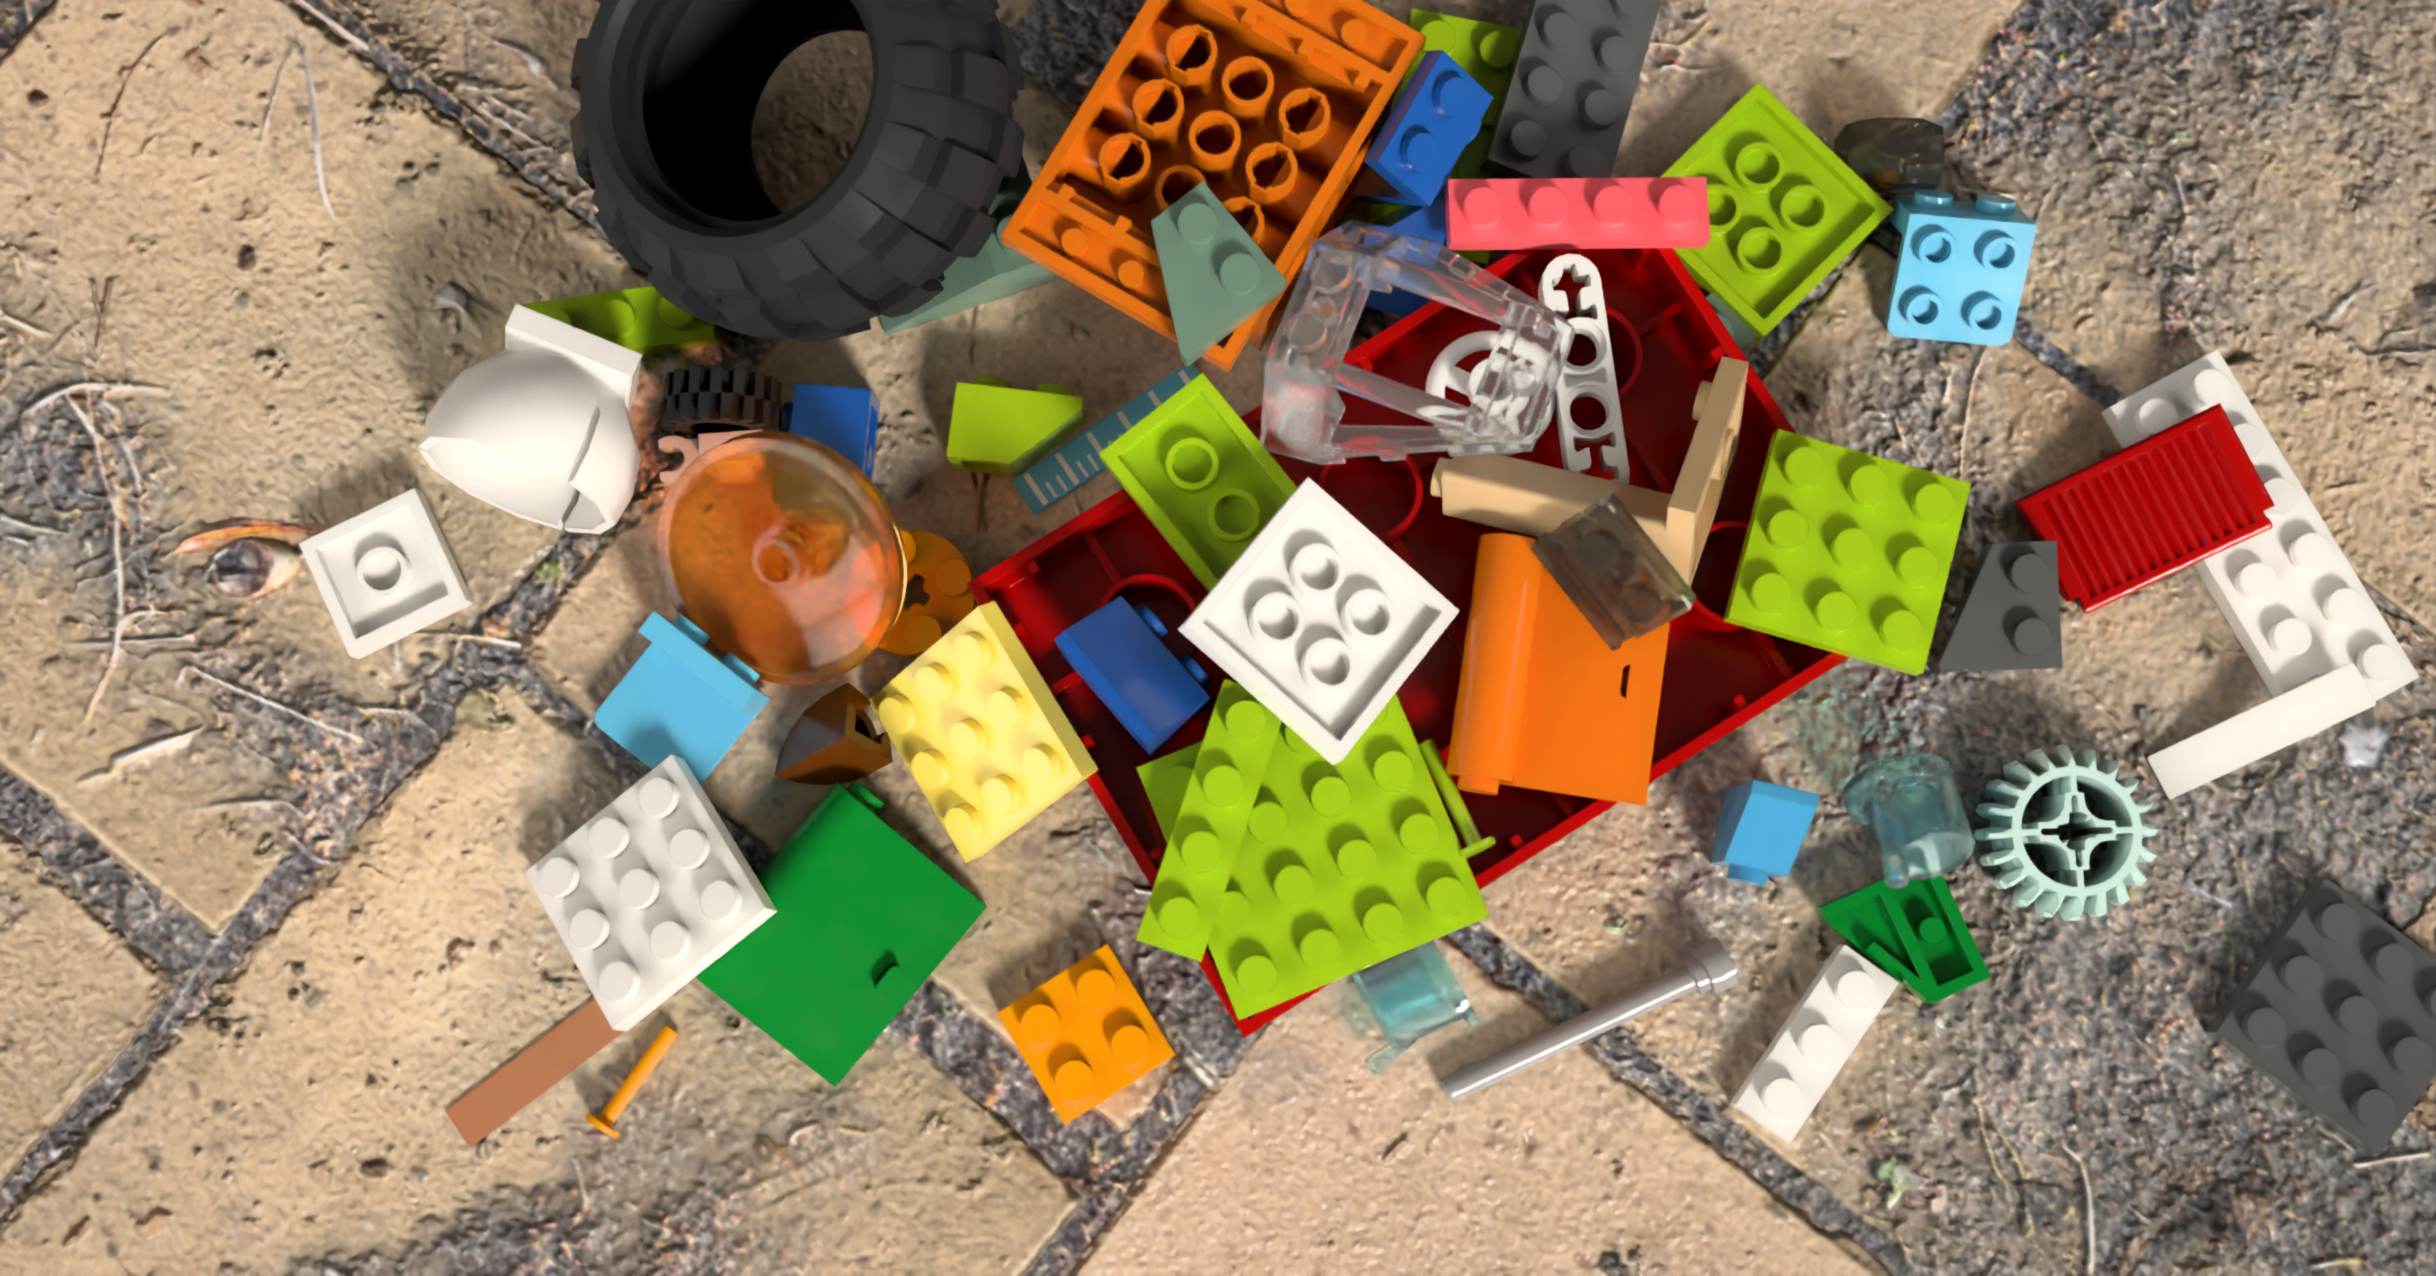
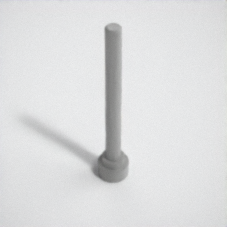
(1703, 971)

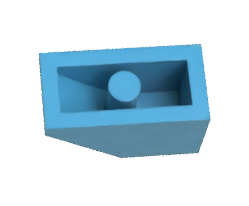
(1761, 830)

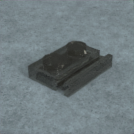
(1613, 572)

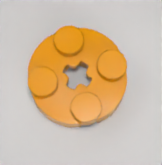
(945, 582)

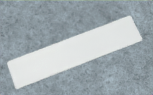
(2261, 730)

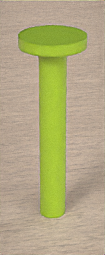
(1454, 801)

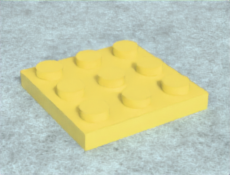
(982, 732)

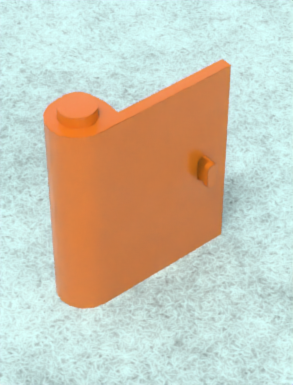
(1545, 693)

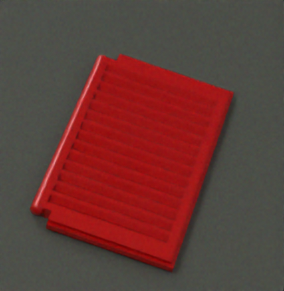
(2149, 509)

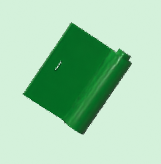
(846, 908)

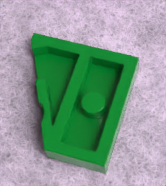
(1910, 935)

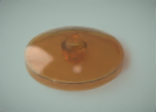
(783, 556)

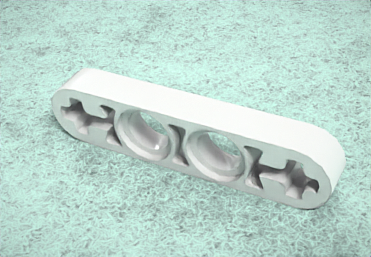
(1591, 380)

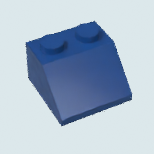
(1135, 673)

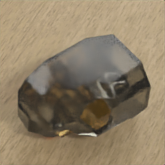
(1893, 153)

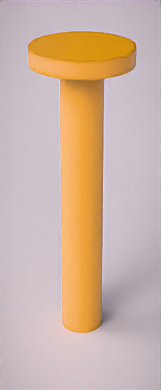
(632, 1083)

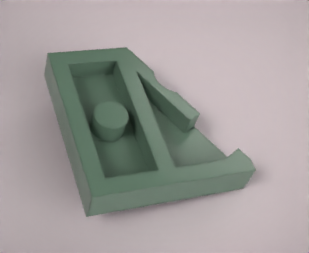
(1210, 271)

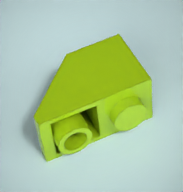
(1009, 428)

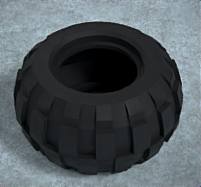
(676, 181)

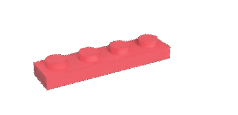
(1577, 213)

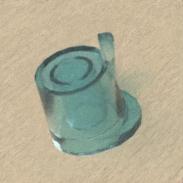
(1912, 815)
(1411, 999)

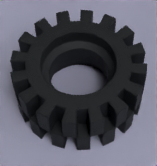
(720, 401)

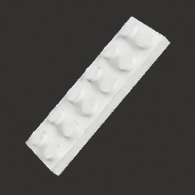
(2291, 586)

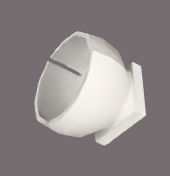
(542, 426)

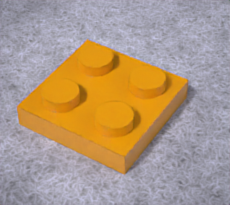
(1086, 1034)

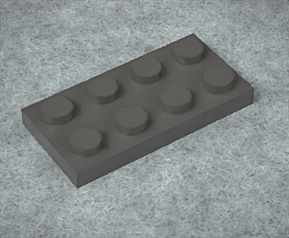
(1570, 88)

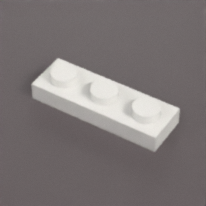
(1814, 1043)

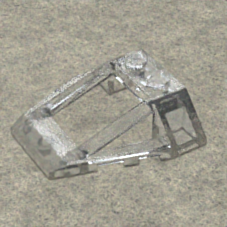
(1308, 350)

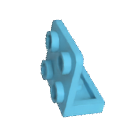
(1958, 267)
(681, 699)

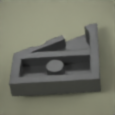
(2008, 612)

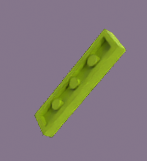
(1210, 824)

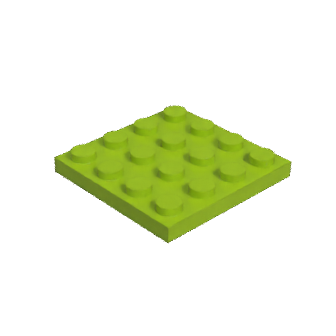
(1332, 863)

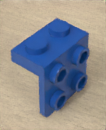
(1424, 135)

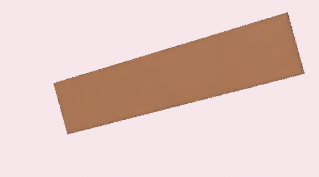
(531, 1073)

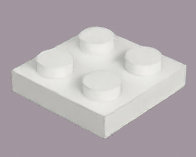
(386, 573)

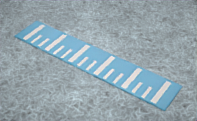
(1079, 458)

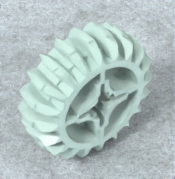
(2066, 858)

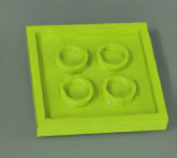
(1776, 208)
(1847, 552)

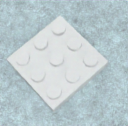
(1319, 621)
(649, 893)

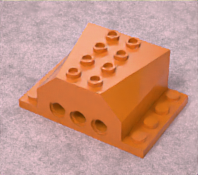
(1232, 93)

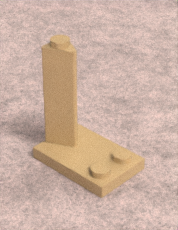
(1540, 497)

